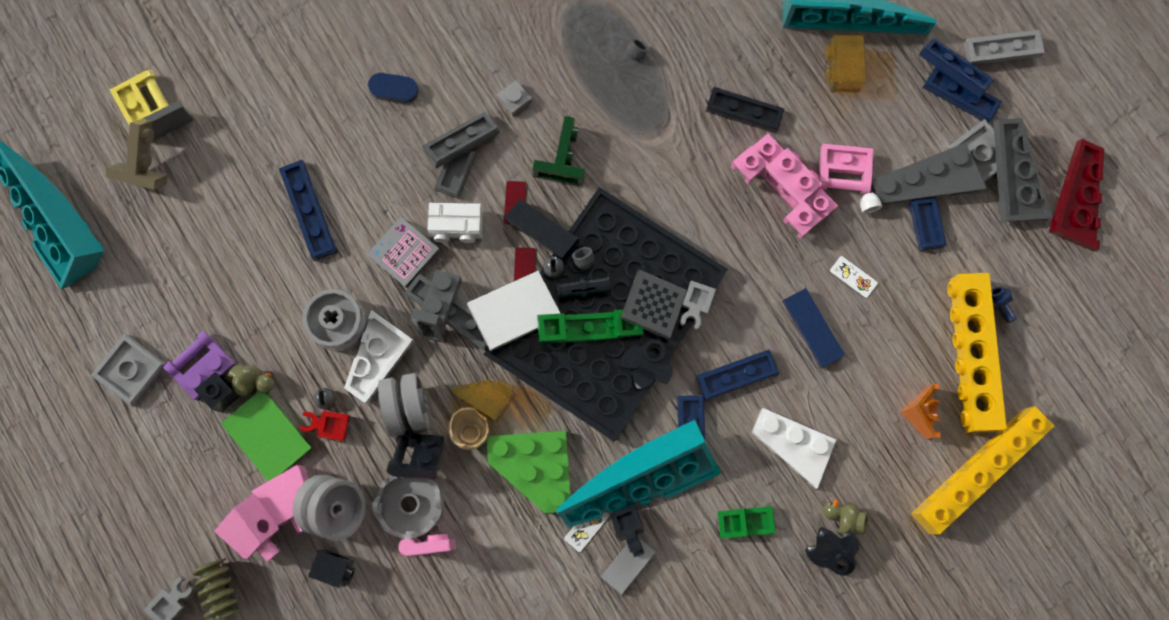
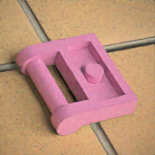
(846, 160)
(435, 543)

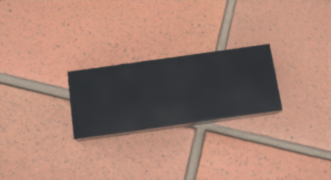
(745, 110)
(542, 229)

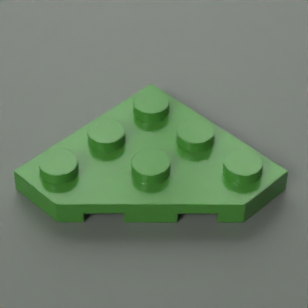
(534, 465)

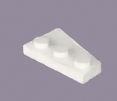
(378, 355)
(796, 444)

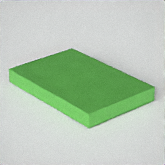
(266, 435)

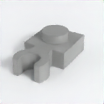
(697, 301)
(167, 603)

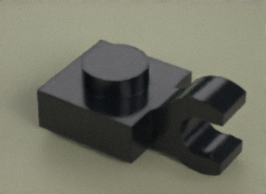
(627, 527)

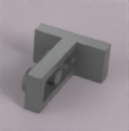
(437, 305)

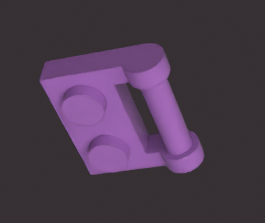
(214, 361)

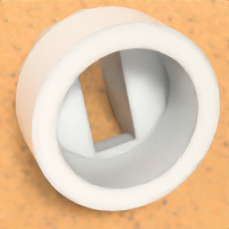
(870, 203)

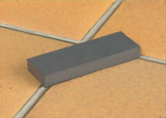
(460, 140)

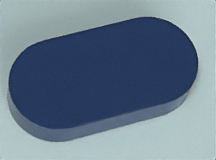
(393, 87)

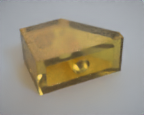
(486, 396)

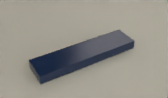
(308, 210)

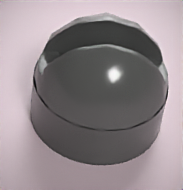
(636, 49)
(583, 258)
(559, 267)
(329, 398)

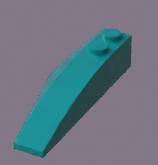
(855, 16)
(59, 231)
(653, 470)

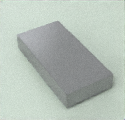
(626, 567)

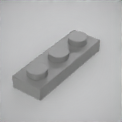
(1004, 47)

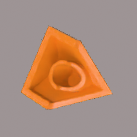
(923, 411)

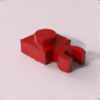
(329, 426)

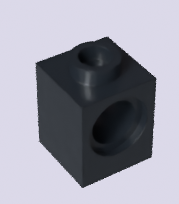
(217, 392)
(332, 569)

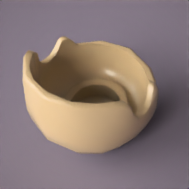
(468, 428)

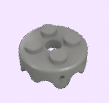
(390, 511)

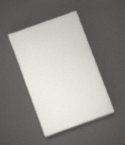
(512, 310)

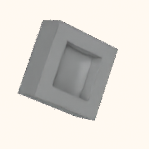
(514, 98)

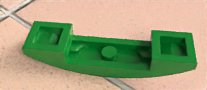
(584, 327)

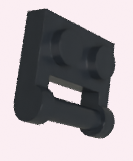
(425, 456)

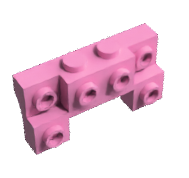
(791, 180)

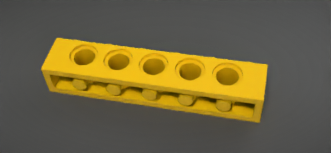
(978, 288)
(982, 470)

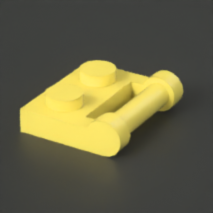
(131, 99)

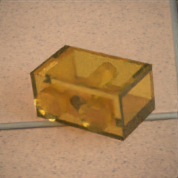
(846, 63)

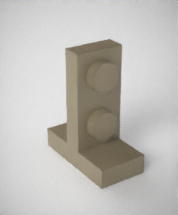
(138, 159)

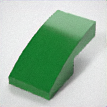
(746, 522)

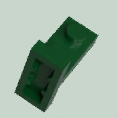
(559, 170)

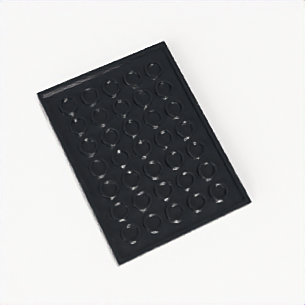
(588, 375)

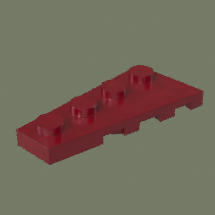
(1080, 197)

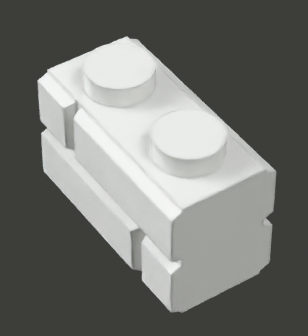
(455, 221)

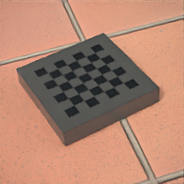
(653, 304)

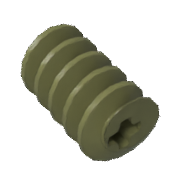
(215, 590)

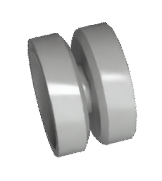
(320, 316)
(403, 404)
(329, 507)

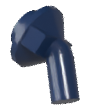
(1001, 298)

